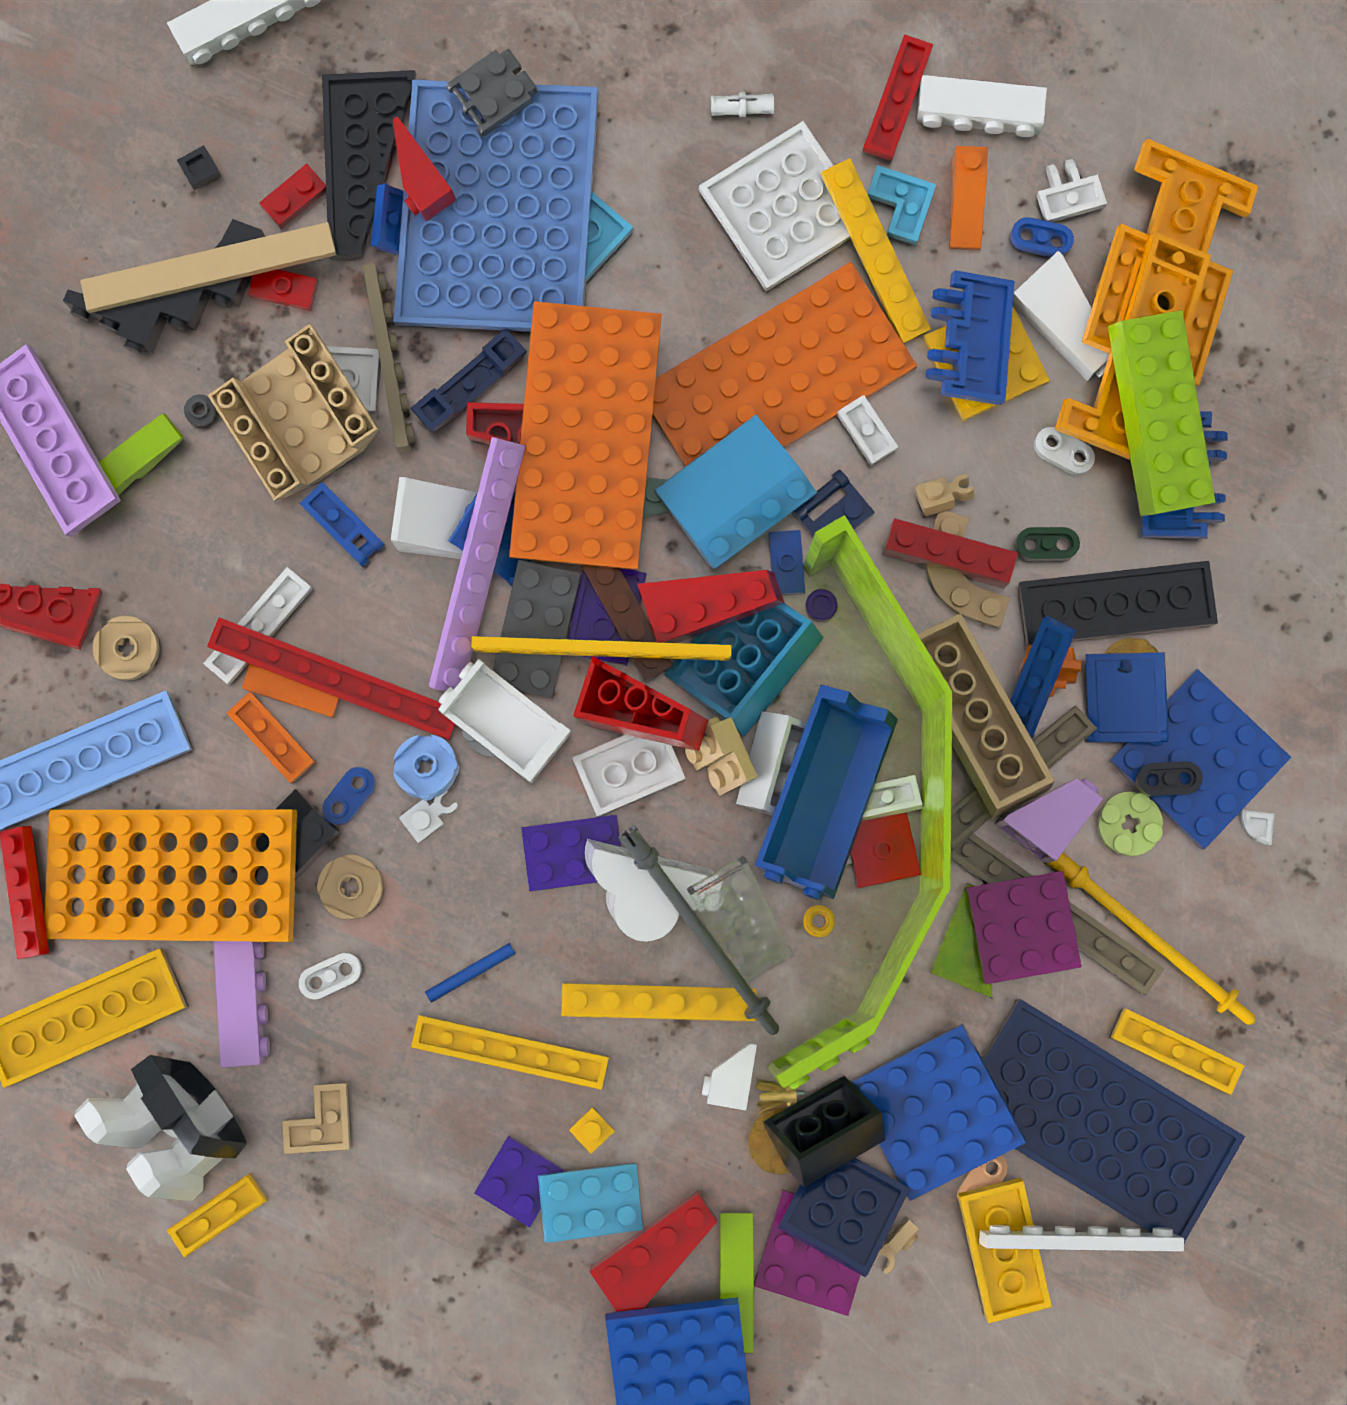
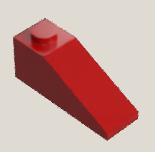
(422, 182)

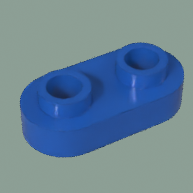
(1041, 235)
(351, 798)

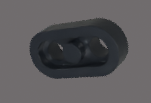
(1168, 778)

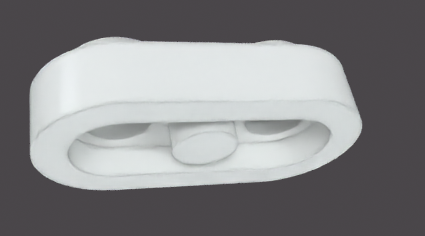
(1063, 453)
(331, 976)

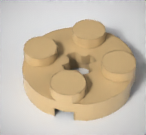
(113, 635)
(333, 894)

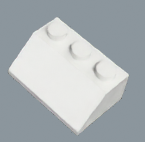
(771, 757)

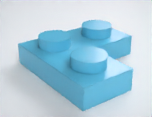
(908, 195)

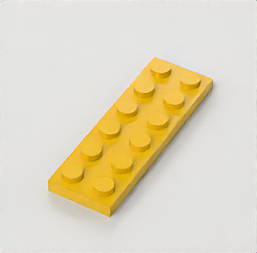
(87, 1016)

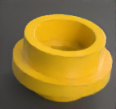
(828, 925)

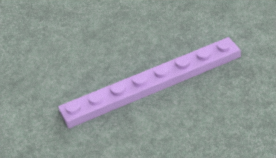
(477, 562)

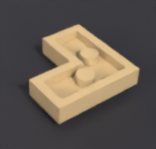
(328, 1129)

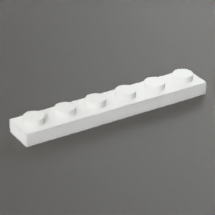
(1067, 1239)

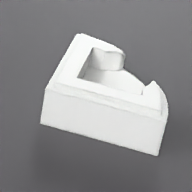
(1258, 826)

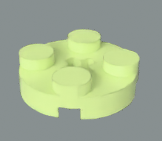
(1122, 840)

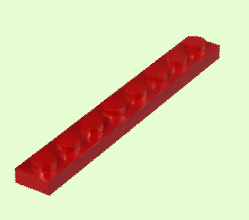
(330, 677)

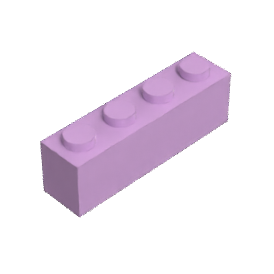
(240, 1003)

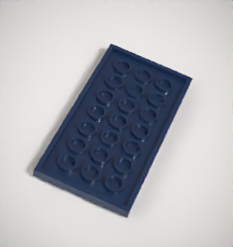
(1108, 1123)

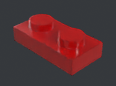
(293, 196)

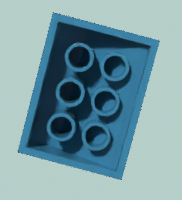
(735, 491)
(763, 660)

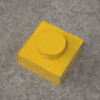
(591, 1130)

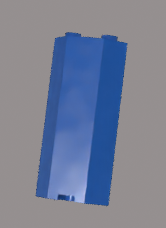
(826, 793)

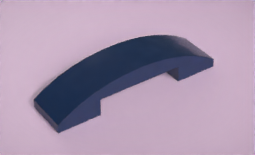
(470, 382)

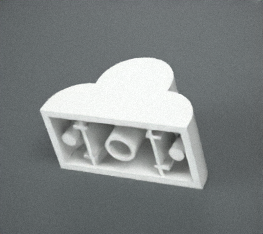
(633, 894)

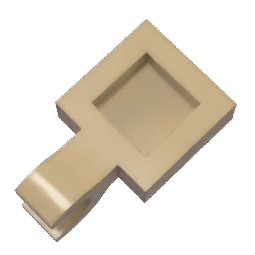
(900, 1238)

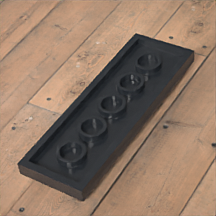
(1122, 601)

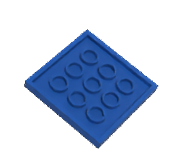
(1222, 742)
(940, 1112)
(679, 1354)

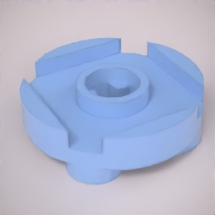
(429, 784)

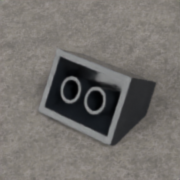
(313, 835)
(825, 1130)

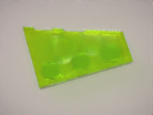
(958, 953)

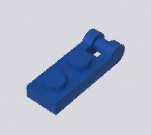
(341, 523)

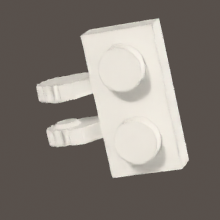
(1071, 198)

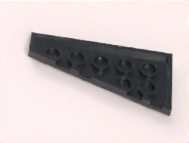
(359, 148)

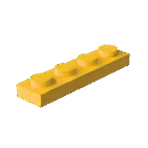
(1177, 1051)

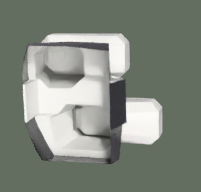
(159, 1103)

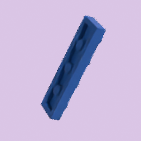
(1041, 671)

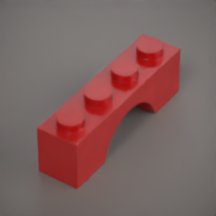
(930, 546)

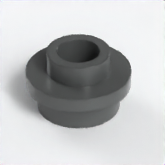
(201, 419)

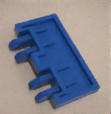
(980, 335)
(1187, 522)

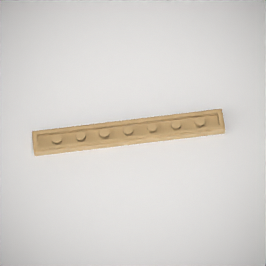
(208, 267)

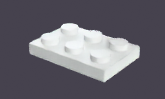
(626, 771)

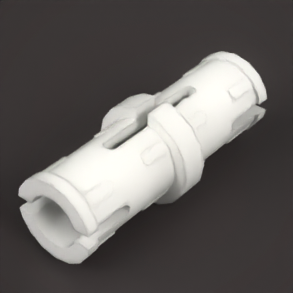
(742, 104)

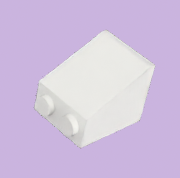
(427, 517)

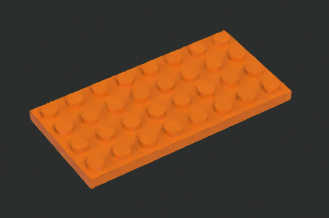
(784, 367)
(585, 435)

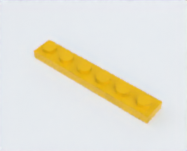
(875, 250)
(653, 1002)
(510, 1052)

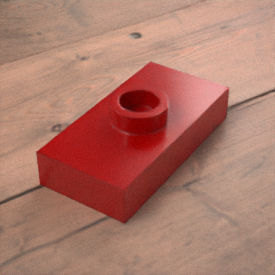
(284, 289)

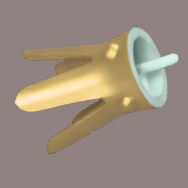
(777, 1097)

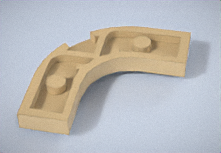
(955, 589)

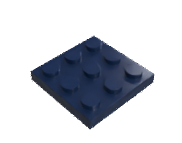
(846, 1214)

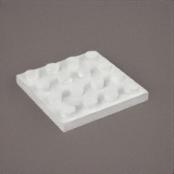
(778, 206)

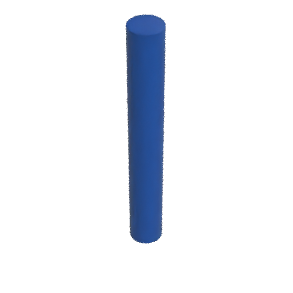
(470, 972)

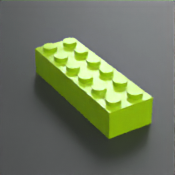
(1161, 413)

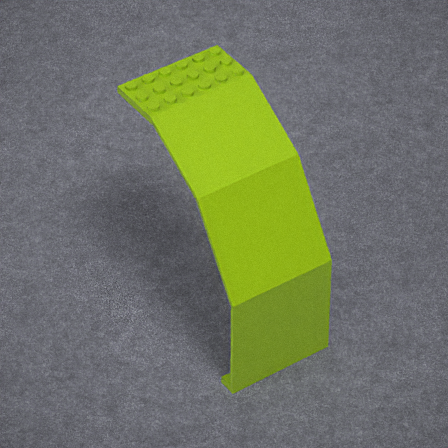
(843, 550)

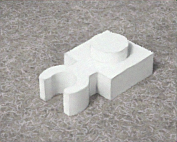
(425, 818)

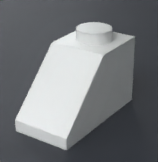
(731, 1079)

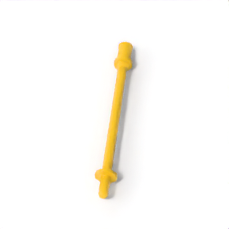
(1079, 877)

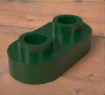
(1046, 543)

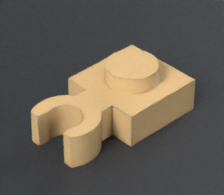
(941, 496)

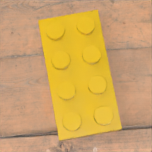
(1007, 1279)

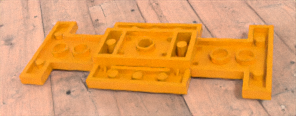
(1172, 265)

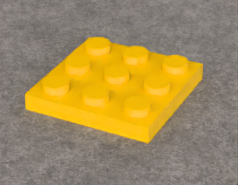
(1023, 374)

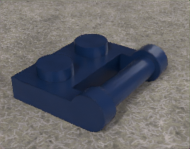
(851, 505)

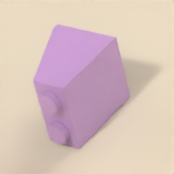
(1052, 819)

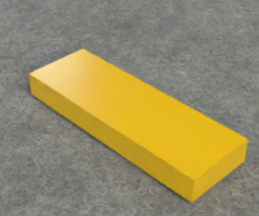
(217, 1215)

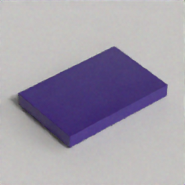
(591, 619)

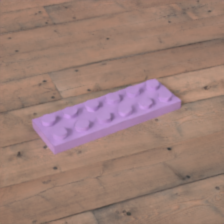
(52, 443)

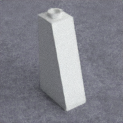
(1060, 313)

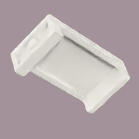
(503, 720)

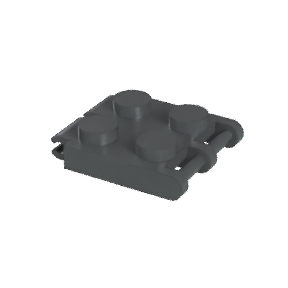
(493, 90)

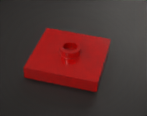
(884, 851)

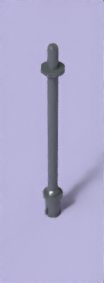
(647, 859)

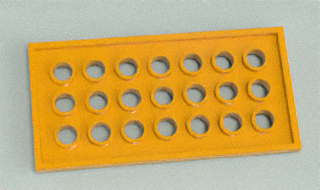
(183, 924)

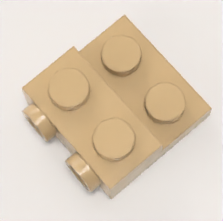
(723, 756)

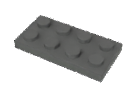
(540, 609)

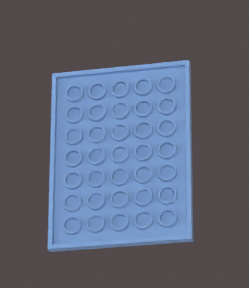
(515, 216)

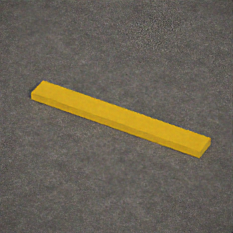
(601, 648)

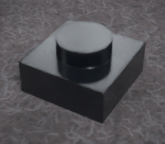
(198, 167)

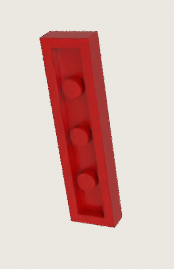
(897, 97)
(24, 892)

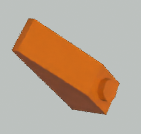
(967, 197)

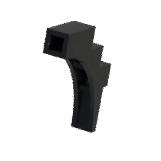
(143, 321)

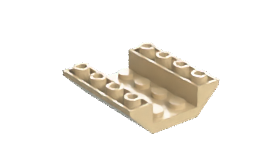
(296, 416)

